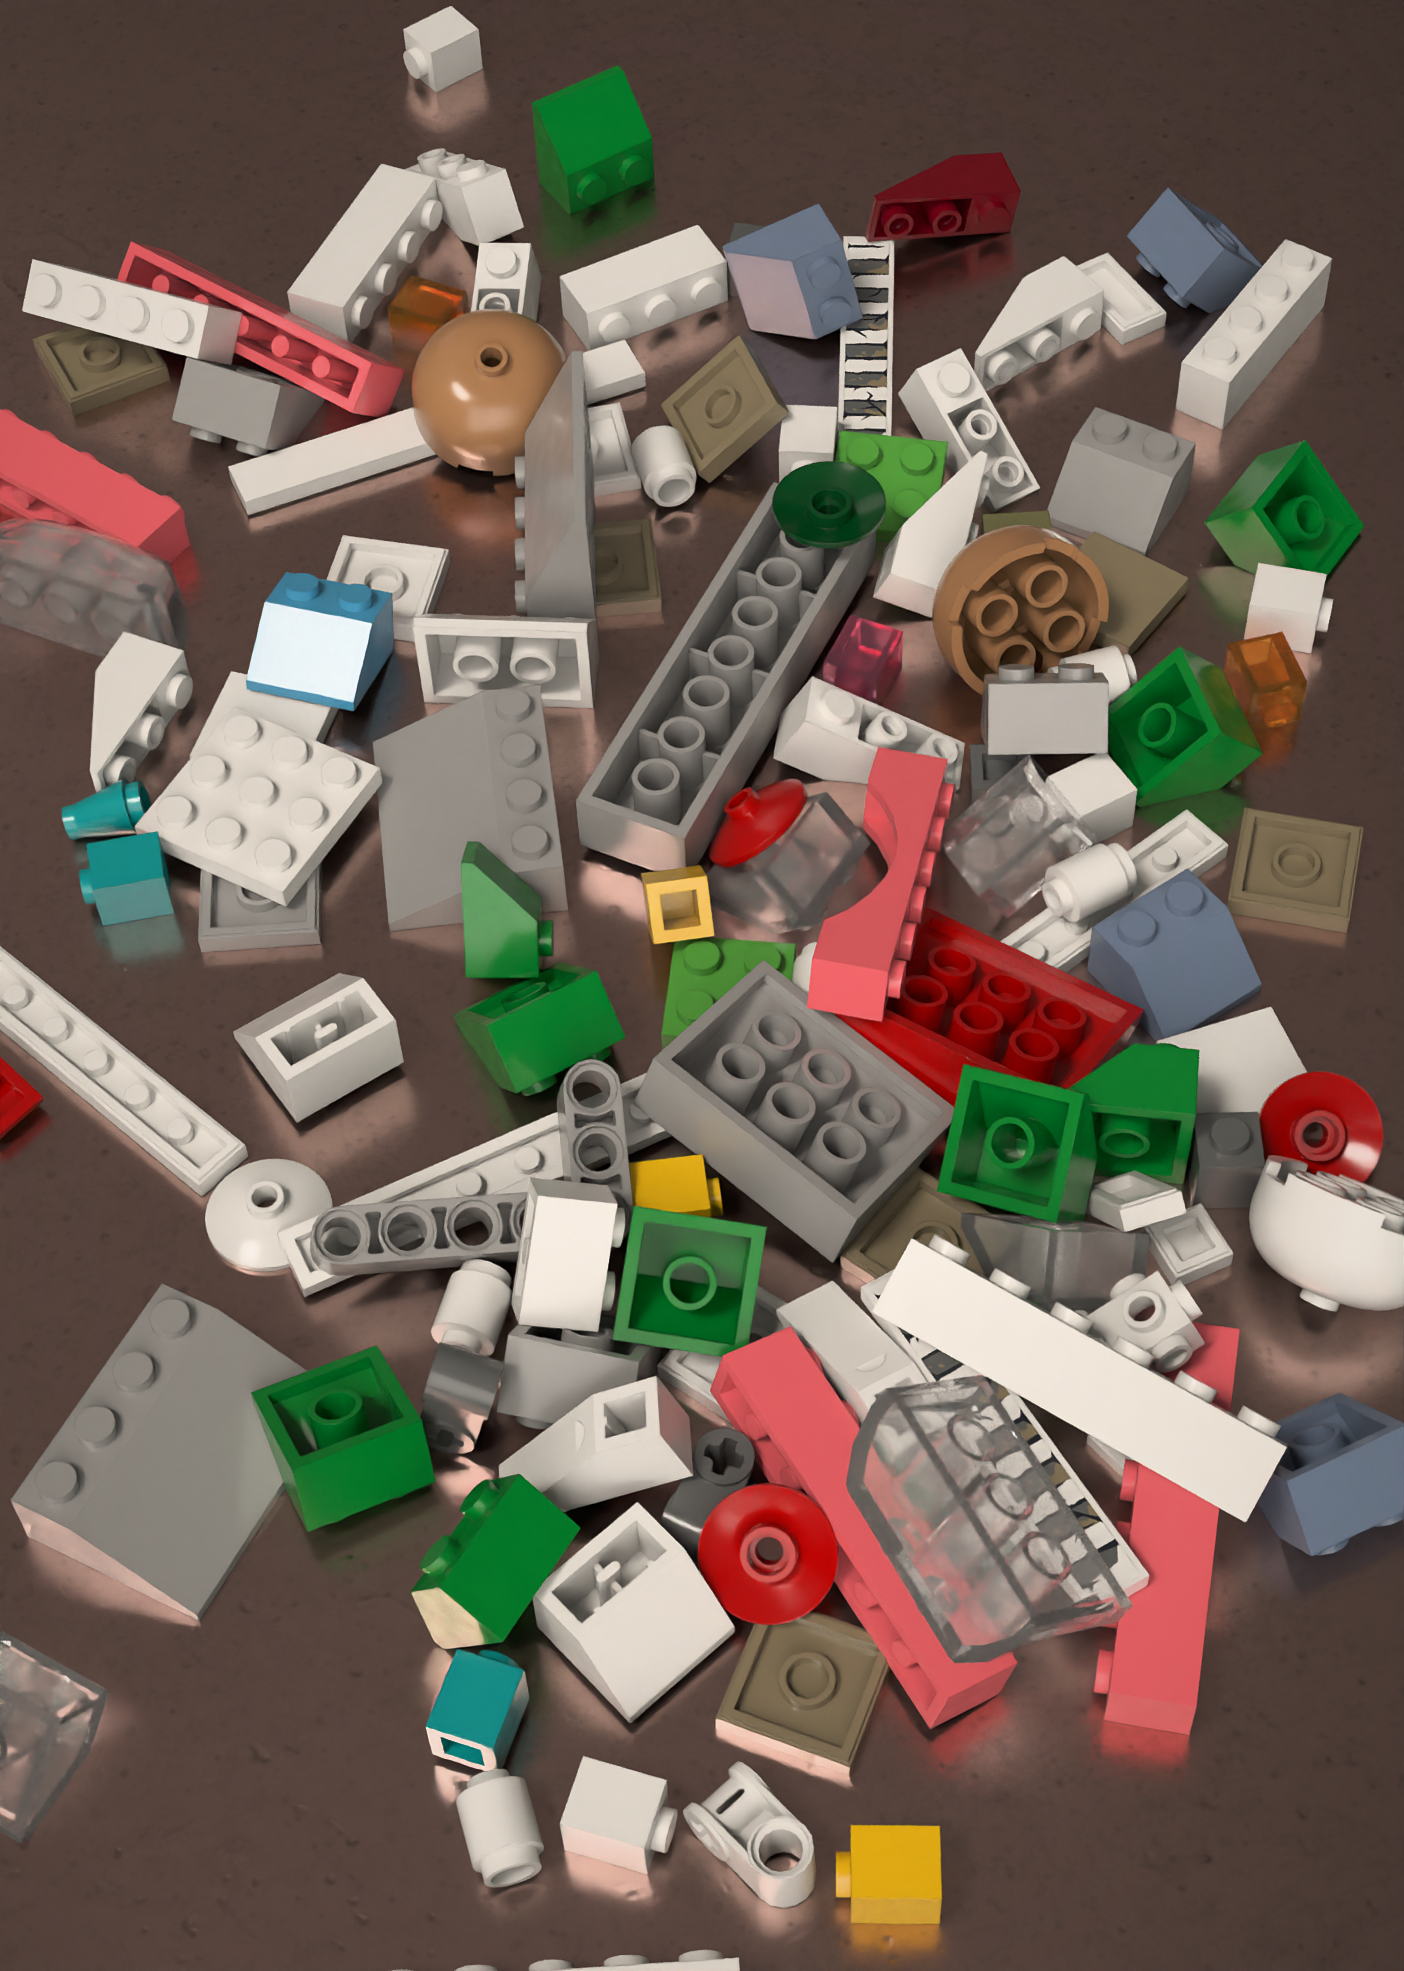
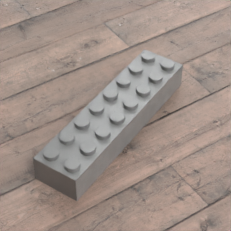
(718, 695)

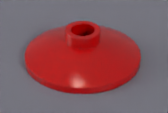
(756, 821)
(1342, 1109)
(763, 1588)

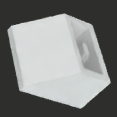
(323, 1044)
(631, 1612)

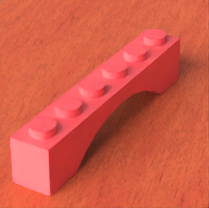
(861, 947)

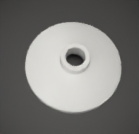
(248, 1233)

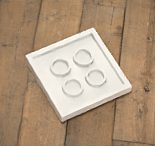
(260, 805)

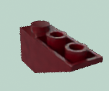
(948, 199)

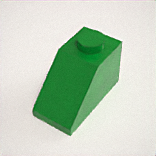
(501, 919)

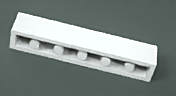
(1081, 1378)

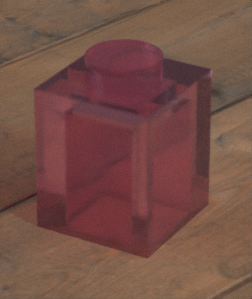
(865, 659)

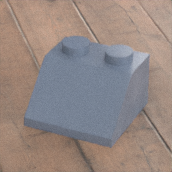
(1193, 253)
(794, 277)
(1174, 957)
(1335, 1475)

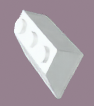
(485, 652)

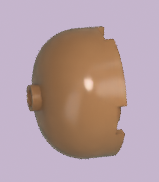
(482, 387)
(1014, 595)

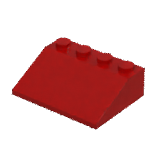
(993, 1010)

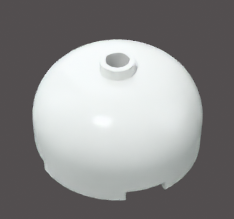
(1330, 1236)

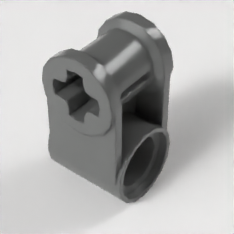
(458, 1397)
(700, 1493)

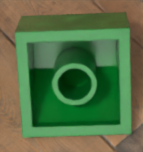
(591, 141)
(1285, 514)
(1180, 730)
(541, 1027)
(1144, 1110)
(1020, 1146)
(689, 1282)
(344, 1437)
(491, 1562)

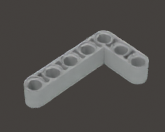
(498, 1212)

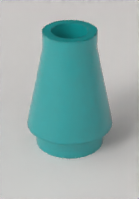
(108, 811)

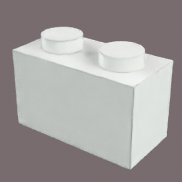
(566, 1255)

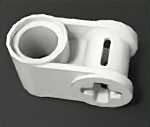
(746, 1827)

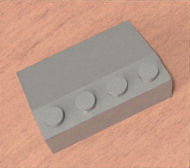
(557, 504)
(464, 778)
(794, 1109)
(163, 1457)

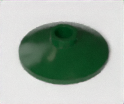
(829, 504)

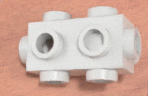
(1151, 1318)

